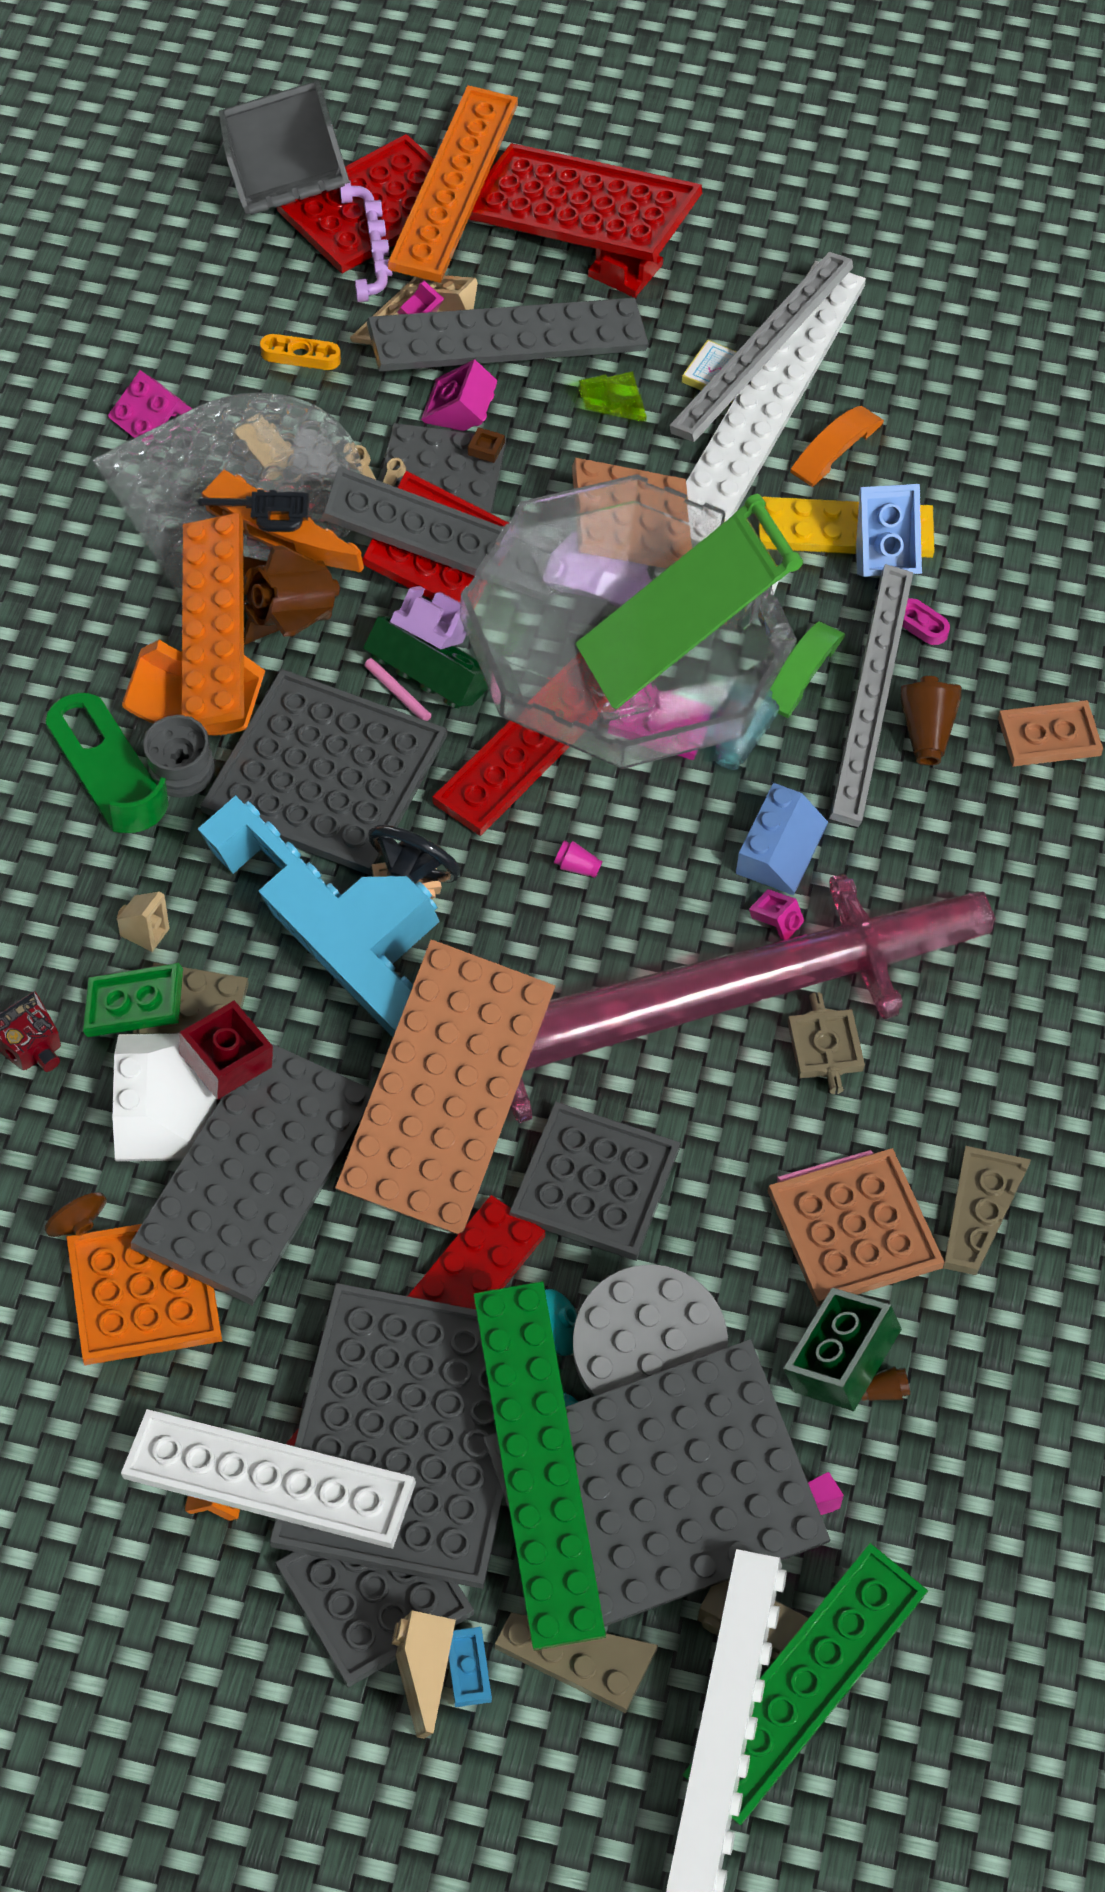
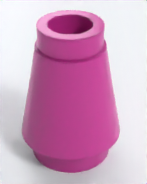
(577, 859)

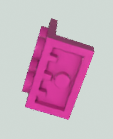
(146, 406)

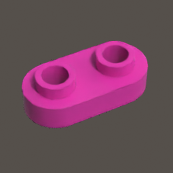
(925, 622)

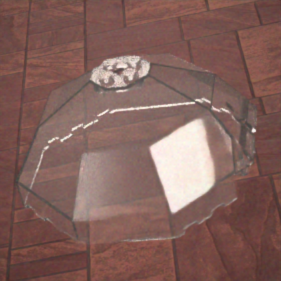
(568, 568)

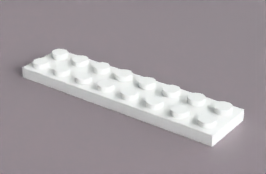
(269, 1478)

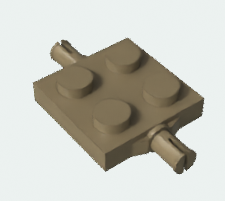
(826, 1043)

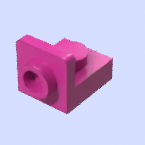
(778, 911)

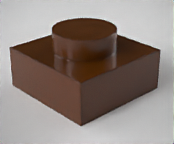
(486, 444)

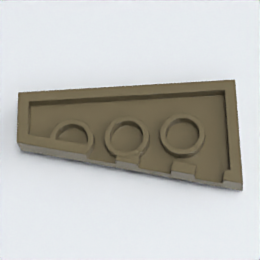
(981, 1202)
(601, 1668)

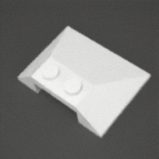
(156, 1099)

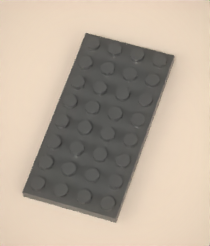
(253, 1175)

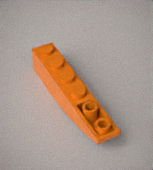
(308, 540)

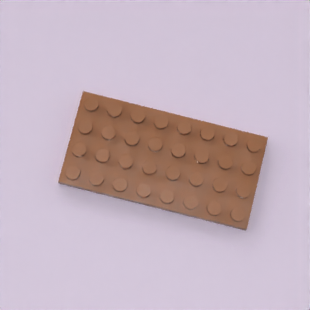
(445, 1087)

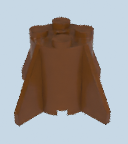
(286, 593)

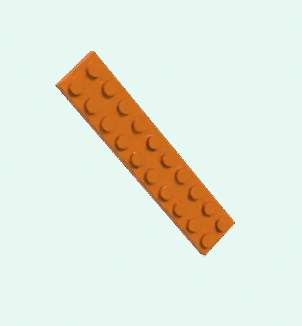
(453, 184)

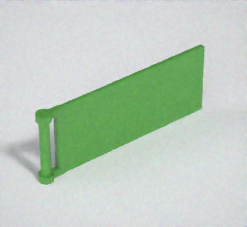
(686, 603)

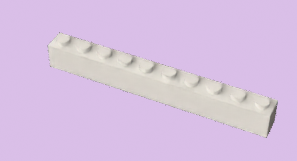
(727, 1724)

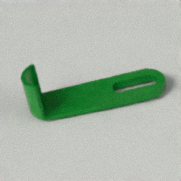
(111, 770)

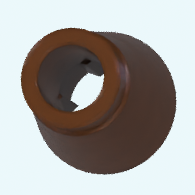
(888, 1385)

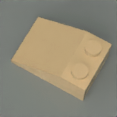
(422, 1658)

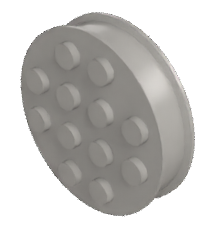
(644, 1325)

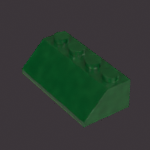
(439, 671)

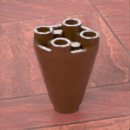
(929, 716)

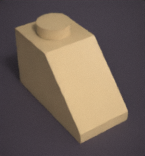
(144, 920)

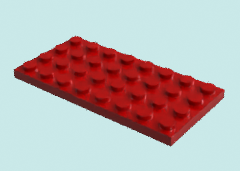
(584, 201)

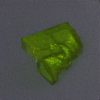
(613, 396)

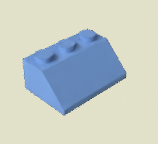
(781, 840)

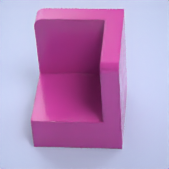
(423, 301)

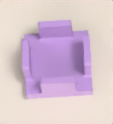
(433, 622)

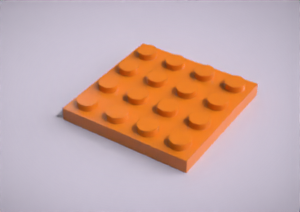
(133, 1302)

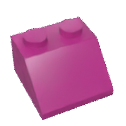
(460, 397)

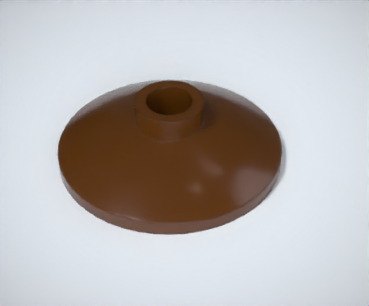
(76, 1215)

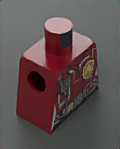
(29, 1035)

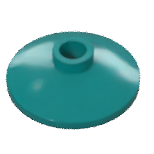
(562, 1320)

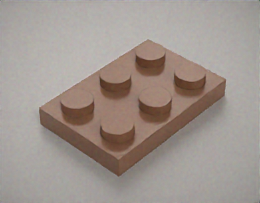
(1050, 733)

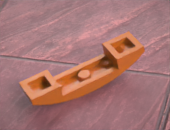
(833, 442)

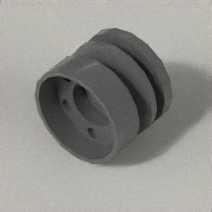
(180, 753)

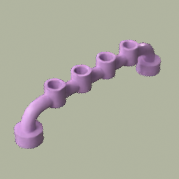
(379, 247)

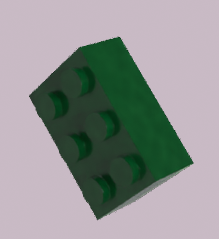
(842, 1349)

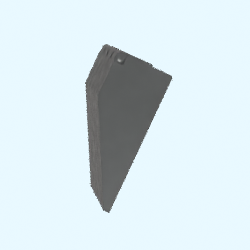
(282, 148)

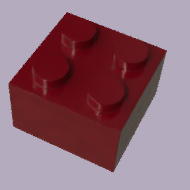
(225, 1049)

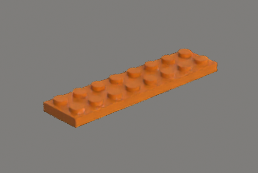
(213, 620)

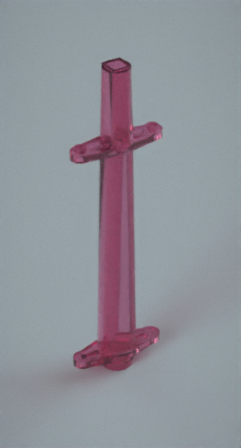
(730, 981)

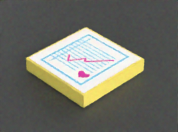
(707, 364)

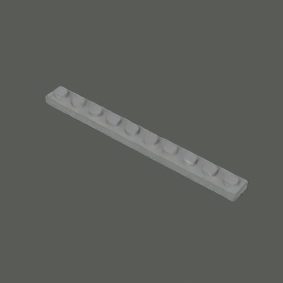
(761, 347)
(871, 696)

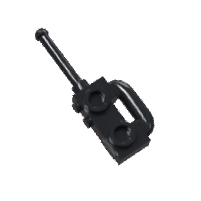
(268, 503)

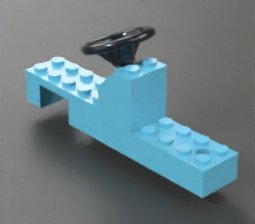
(349, 933)

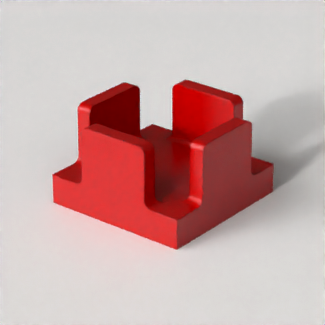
(623, 272)

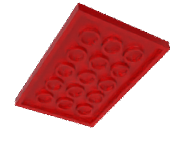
(341, 230)

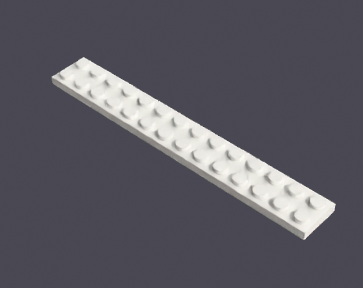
(767, 403)

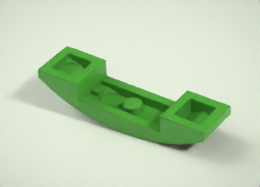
(803, 664)

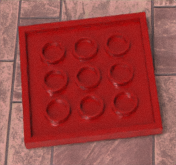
(417, 570)

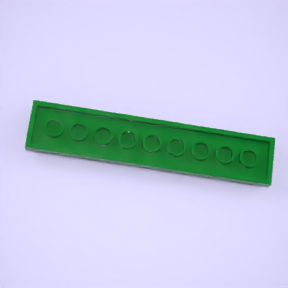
(539, 1467)

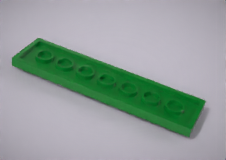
(823, 1666)

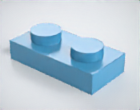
(469, 1668)

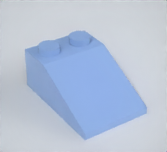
(888, 529)

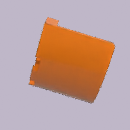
(157, 688)

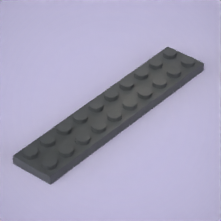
(506, 334)

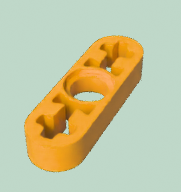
(321, 350)

